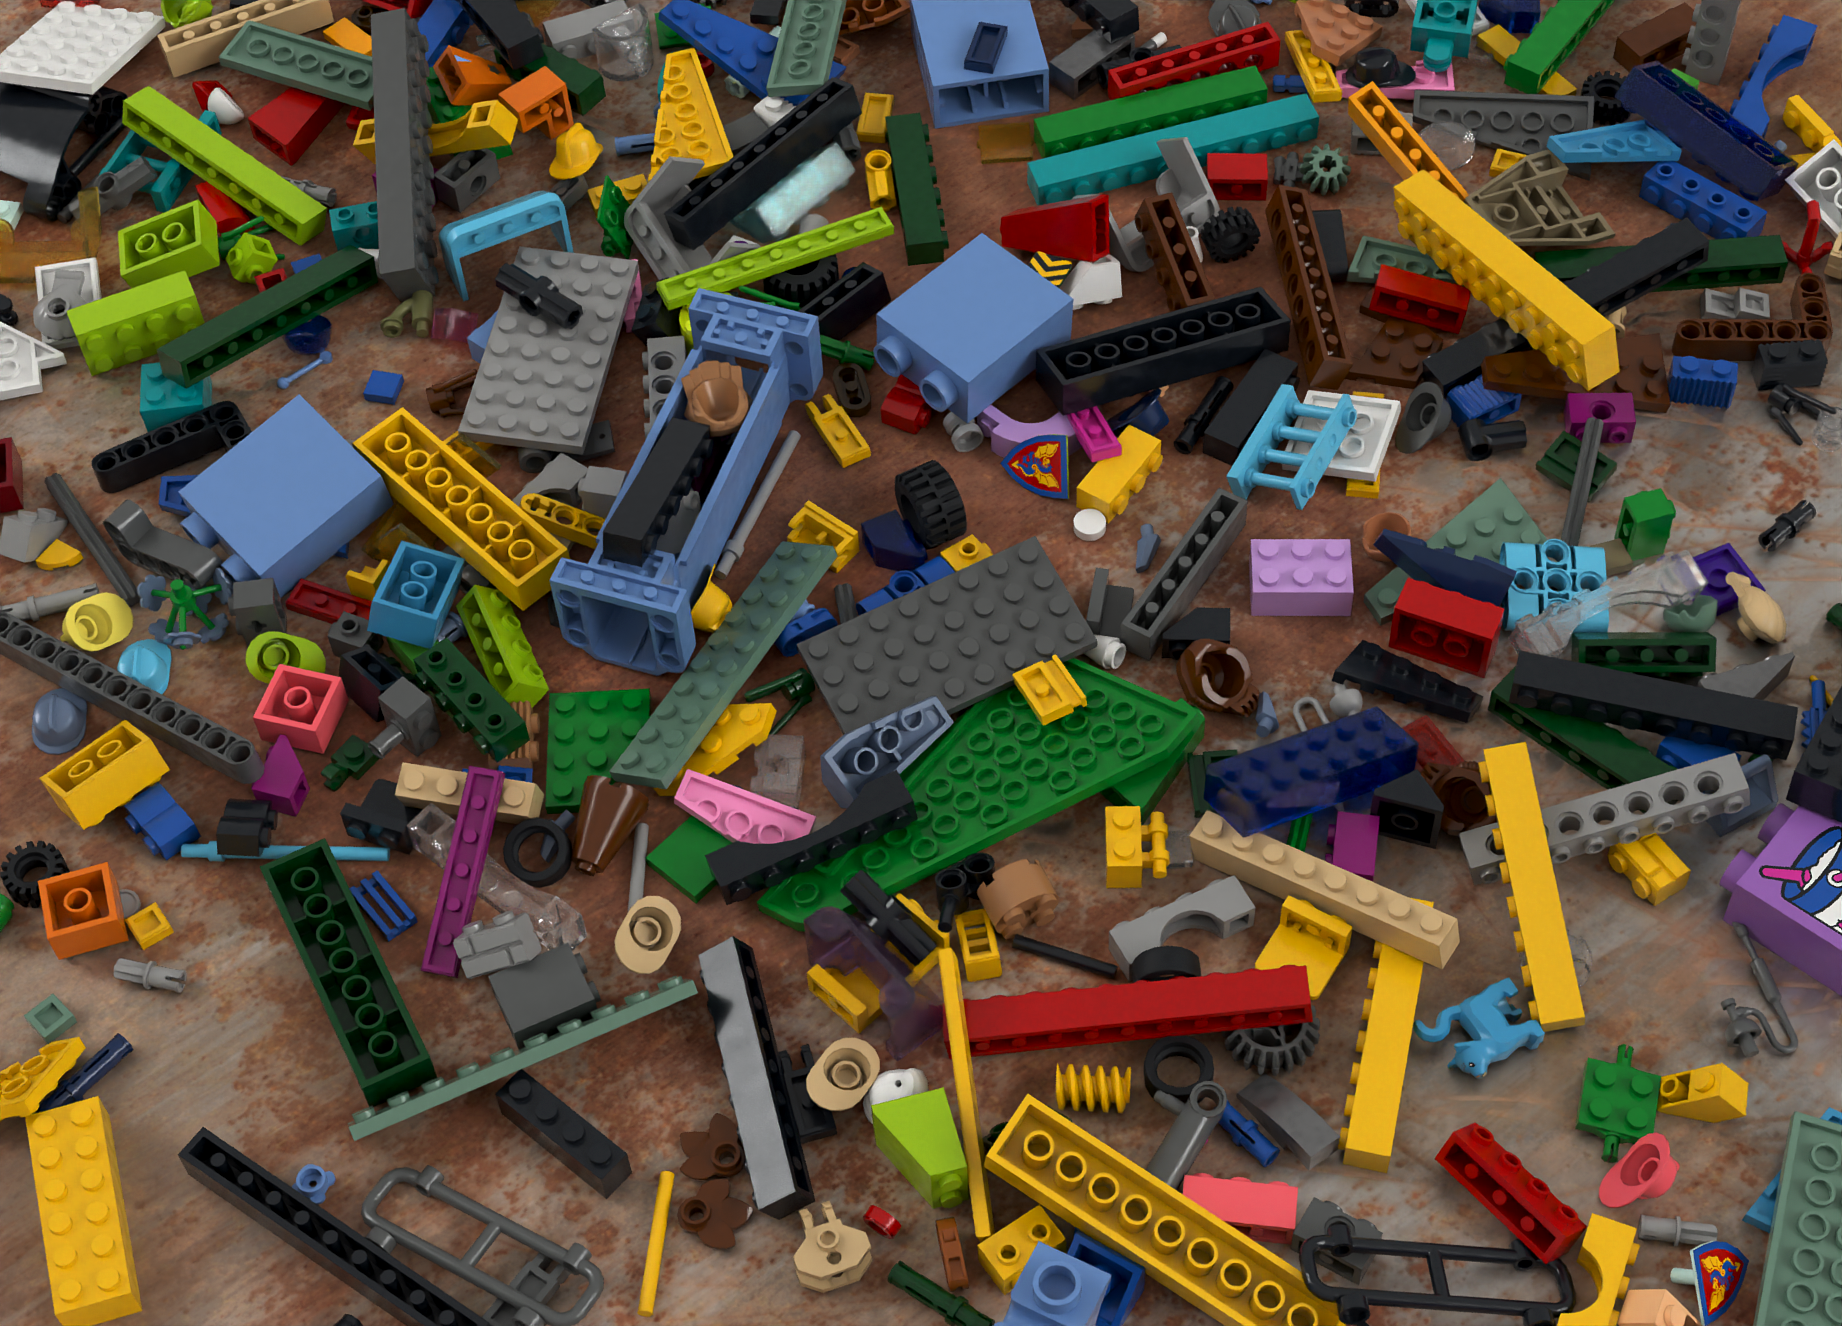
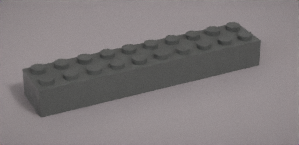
(403, 154)

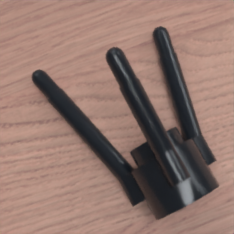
(1788, 400)

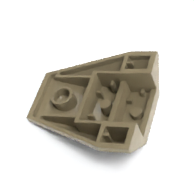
(1534, 207)

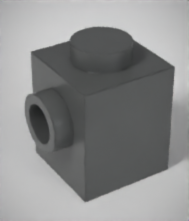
(351, 633)

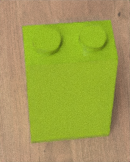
(923, 1145)

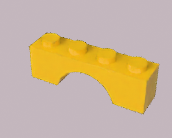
(1604, 1256)

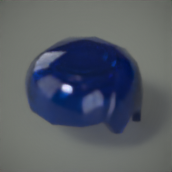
(310, 337)

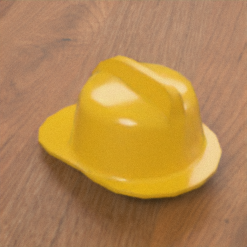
(574, 153)
(711, 607)

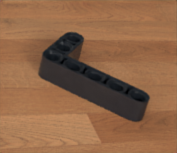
(170, 446)

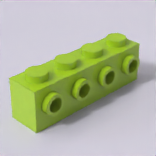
(502, 645)

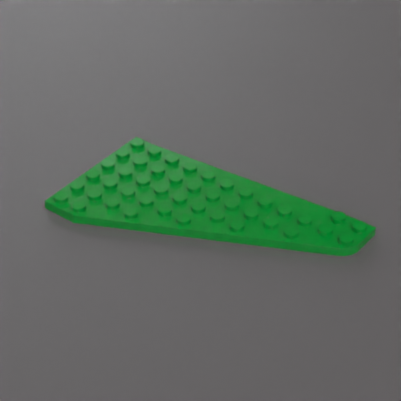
(994, 778)

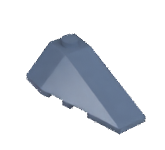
(881, 748)

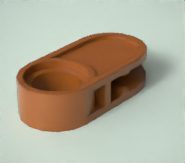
(951, 1254)

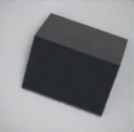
(1408, 810)

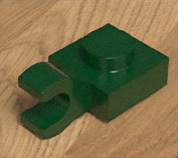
(350, 759)

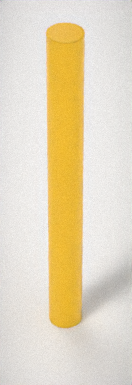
(656, 1244)

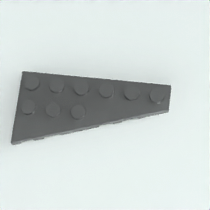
(1510, 119)

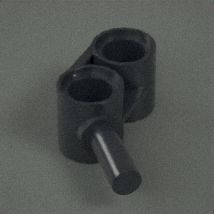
(959, 883)

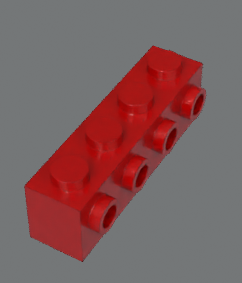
(1511, 1192)

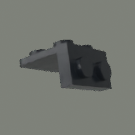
(381, 818)

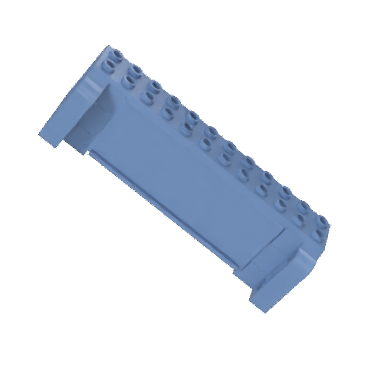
(644, 612)

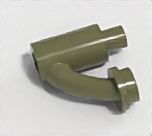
(422, 315)

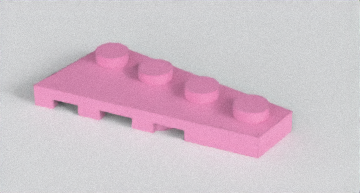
(740, 813)

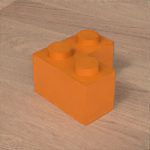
(539, 102)

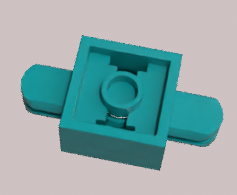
(1443, 31)

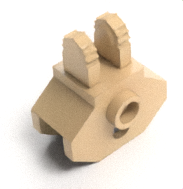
(829, 1251)

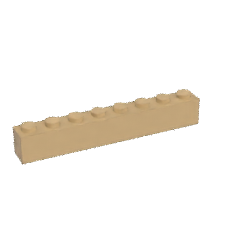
(1335, 891)

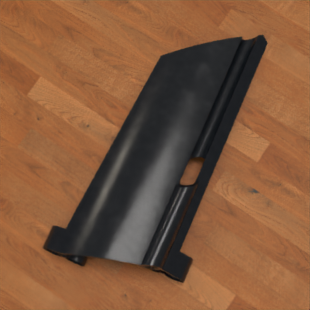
(36, 134)

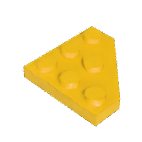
(731, 734)
(28, 1084)

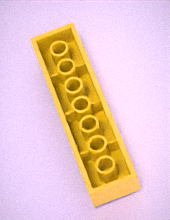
(462, 508)

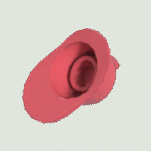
(1642, 1173)

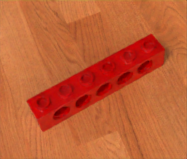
(1226, 53)

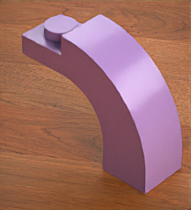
(1008, 433)

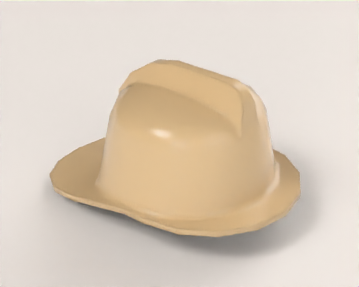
(647, 934)
(843, 1074)

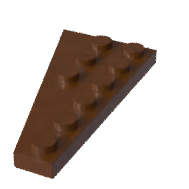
(1533, 374)

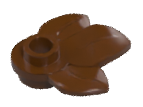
(709, 1148)
(719, 1213)

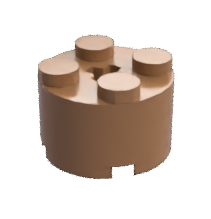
(1018, 898)

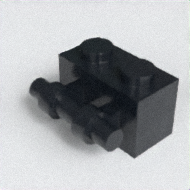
(370, 675)

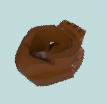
(1217, 678)
(1461, 794)

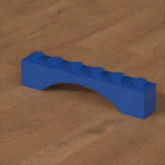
(1786, 50)

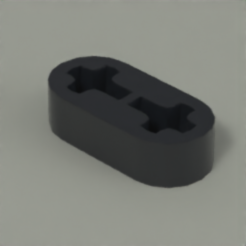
(1373, 8)

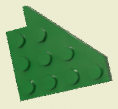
(588, 738)

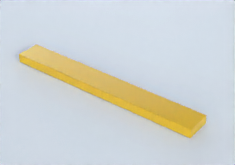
(966, 1094)

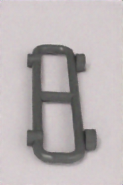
(530, 1312)

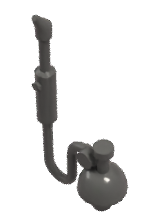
(1744, 1030)

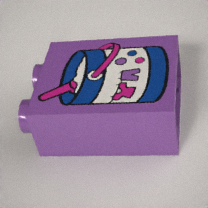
(1793, 892)

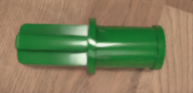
(846, 352)

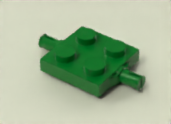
(1617, 1102)

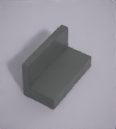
(1108, 605)

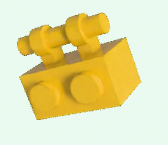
(1124, 846)

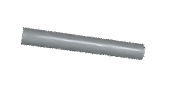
(638, 863)

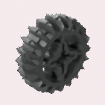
(1268, 1048)

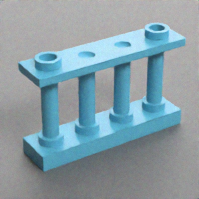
(1273, 429)

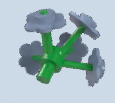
(186, 602)

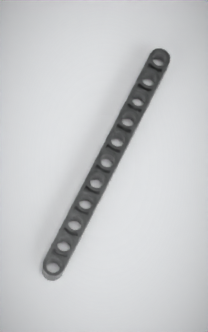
(130, 700)

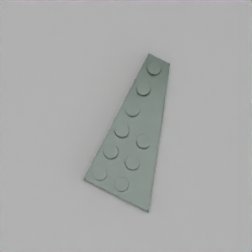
(1476, 530)

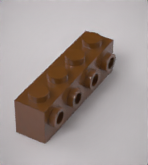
(1172, 252)

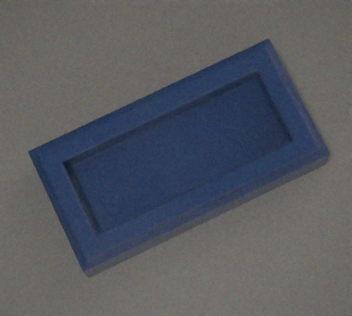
(985, 47)

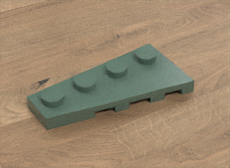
(1374, 252)

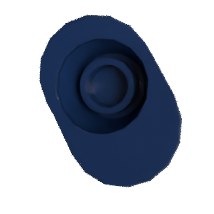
(1144, 415)

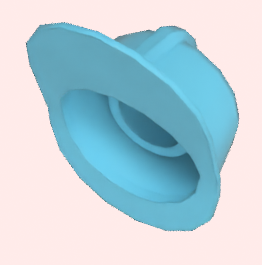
(147, 664)

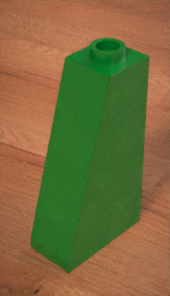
(1151, 784)

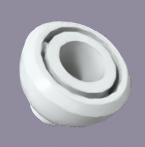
(225, 107)

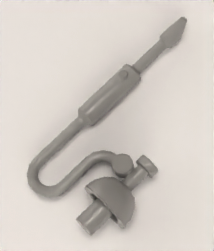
(1343, 704)

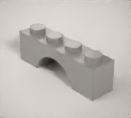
(557, 481)
(1218, 908)

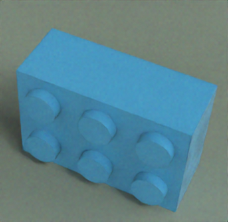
(415, 594)

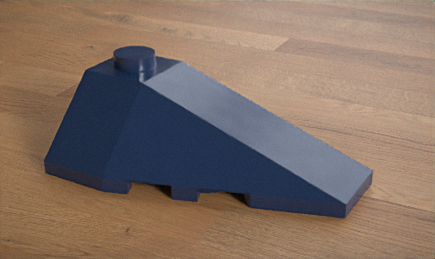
(1439, 567)

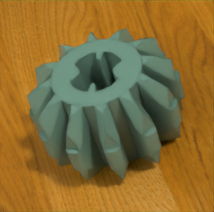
(1326, 158)

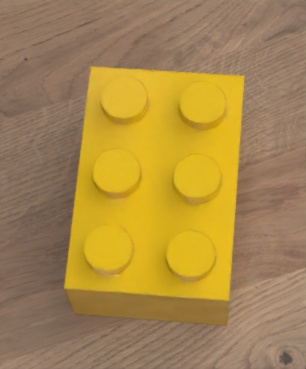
(105, 774)

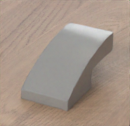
(1742, 305)

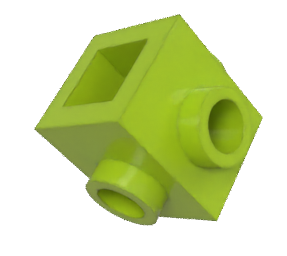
(251, 258)

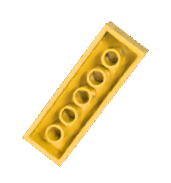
(82, 1214)

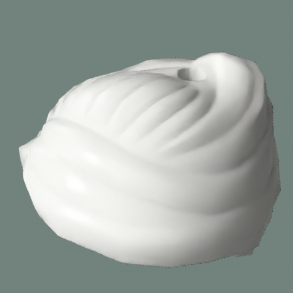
(894, 1085)

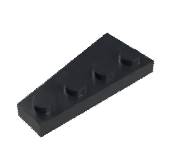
(1408, 682)

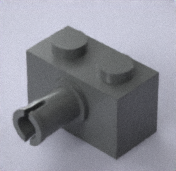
(408, 720)

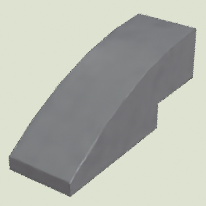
(1289, 1120)

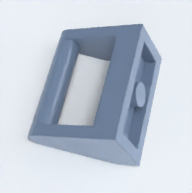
(1763, 796)

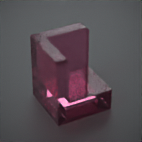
(453, 324)

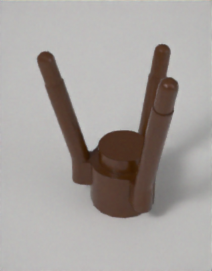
(442, 395)

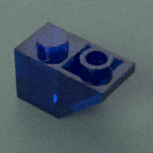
(1512, 15)
(892, 543)

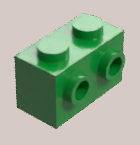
(1645, 523)

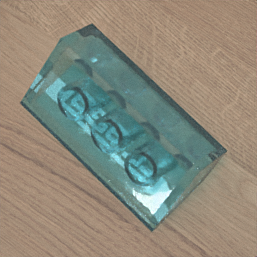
(796, 194)

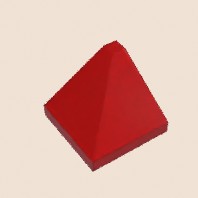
(203, 90)

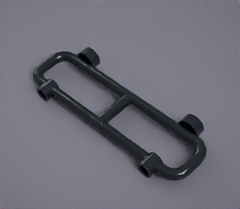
(1354, 1302)

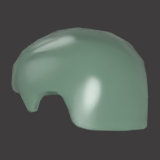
(1693, 617)

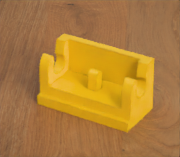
(821, 528)

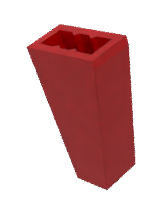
(292, 122)
(1061, 228)

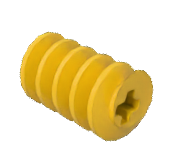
(1093, 1088)

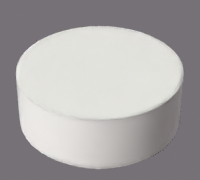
(1089, 524)

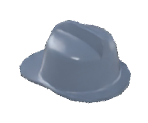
(59, 721)

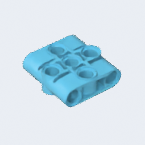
(1575, 569)

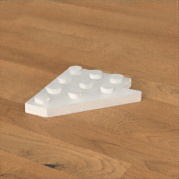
(22, 362)

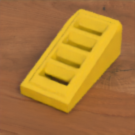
(981, 964)

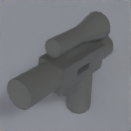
(1287, 169)

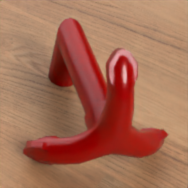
(1805, 256)

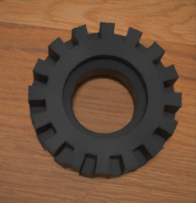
(1608, 86)
(1230, 234)
(22, 863)

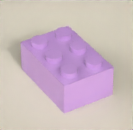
(1300, 577)

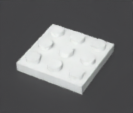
(1364, 444)

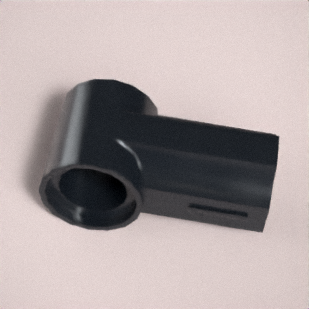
(1483, 439)

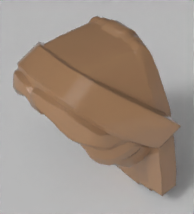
(716, 397)

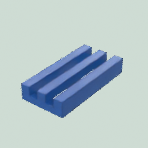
(368, 886)

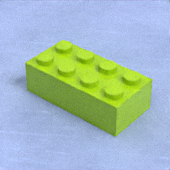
(135, 322)

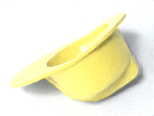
(97, 622)

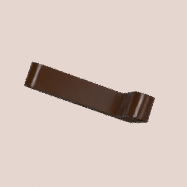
(1741, 337)

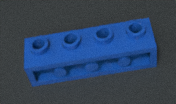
(1701, 201)

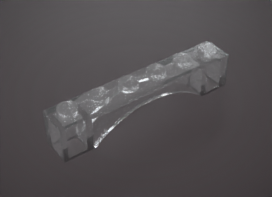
(1664, 584)
(551, 917)

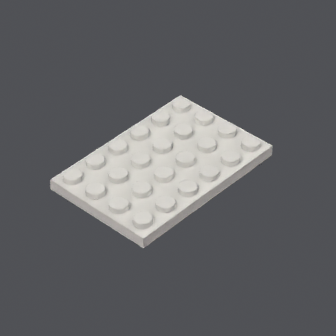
(77, 47)

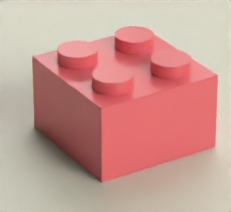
(302, 707)

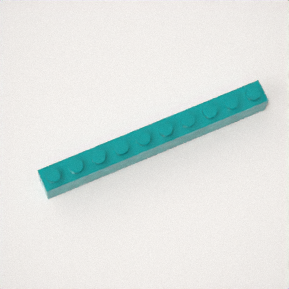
(1140, 159)

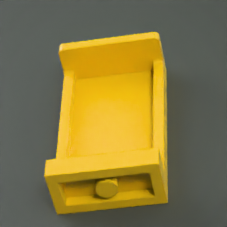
(855, 995)

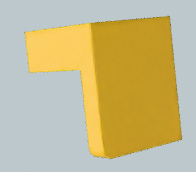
(367, 582)

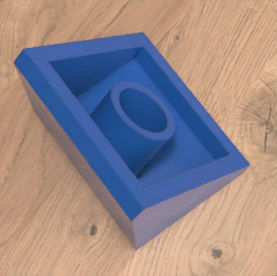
(1125, 1283)

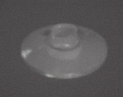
(1452, 138)

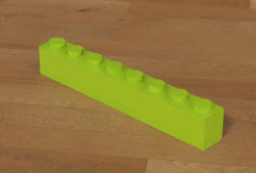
(224, 165)

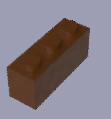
(1656, 38)

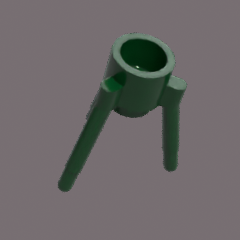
(794, 686)

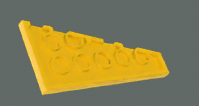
(688, 117)

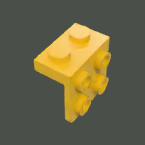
(1307, 939)

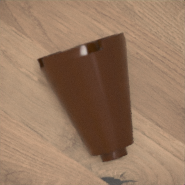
(604, 822)

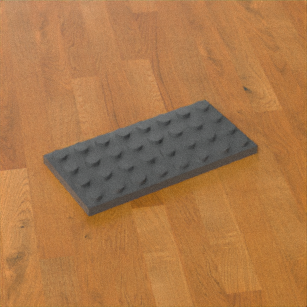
(949, 639)

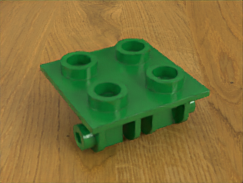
(611, 219)

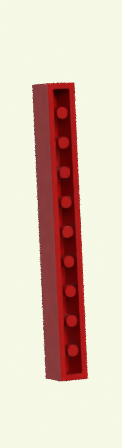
(1136, 1011)

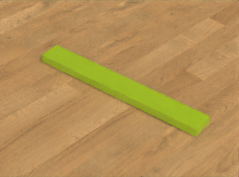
(776, 257)

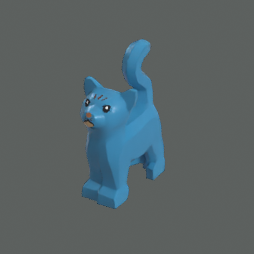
(1486, 1023)

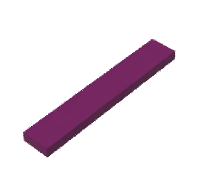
(463, 869)

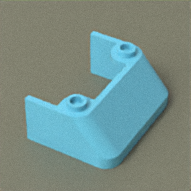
(500, 225)

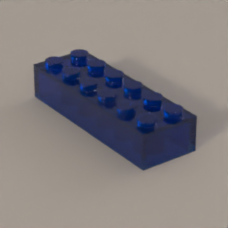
(1705, 131)
(1309, 771)

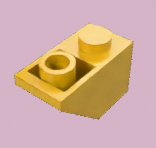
(1704, 1094)

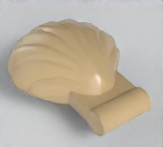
(1759, 612)

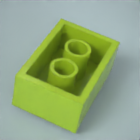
(169, 244)

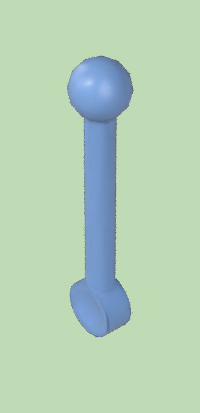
(325, 358)

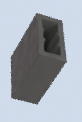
(544, 993)

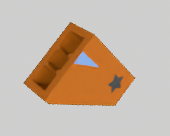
(470, 77)

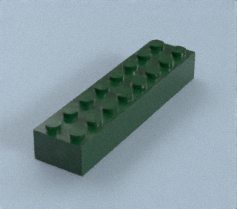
(348, 973)

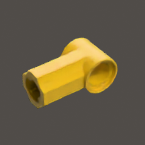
(880, 180)

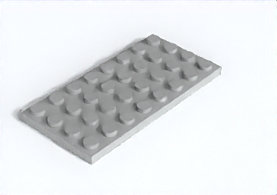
(544, 380)

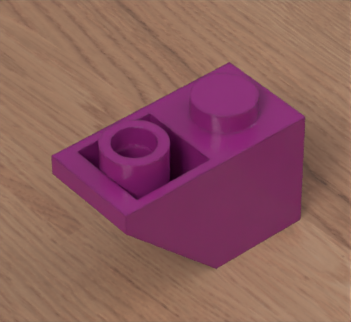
(282, 779)

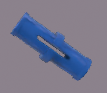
(1262, 1149)

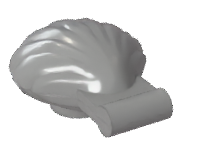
(51, 313)

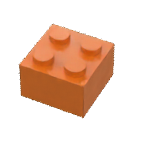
(82, 910)

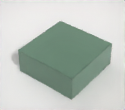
(50, 1018)

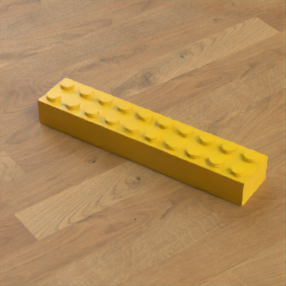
(1507, 280)
(1151, 1223)

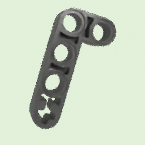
(159, 549)

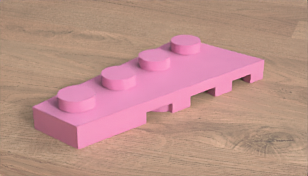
(1424, 81)

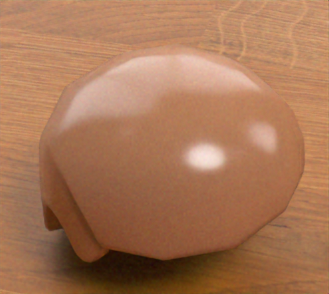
(1375, 526)

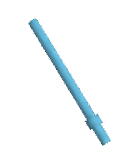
(277, 851)

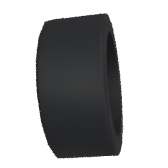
(517, 837)
(1165, 961)
(1177, 1046)

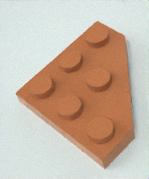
(1335, 29)

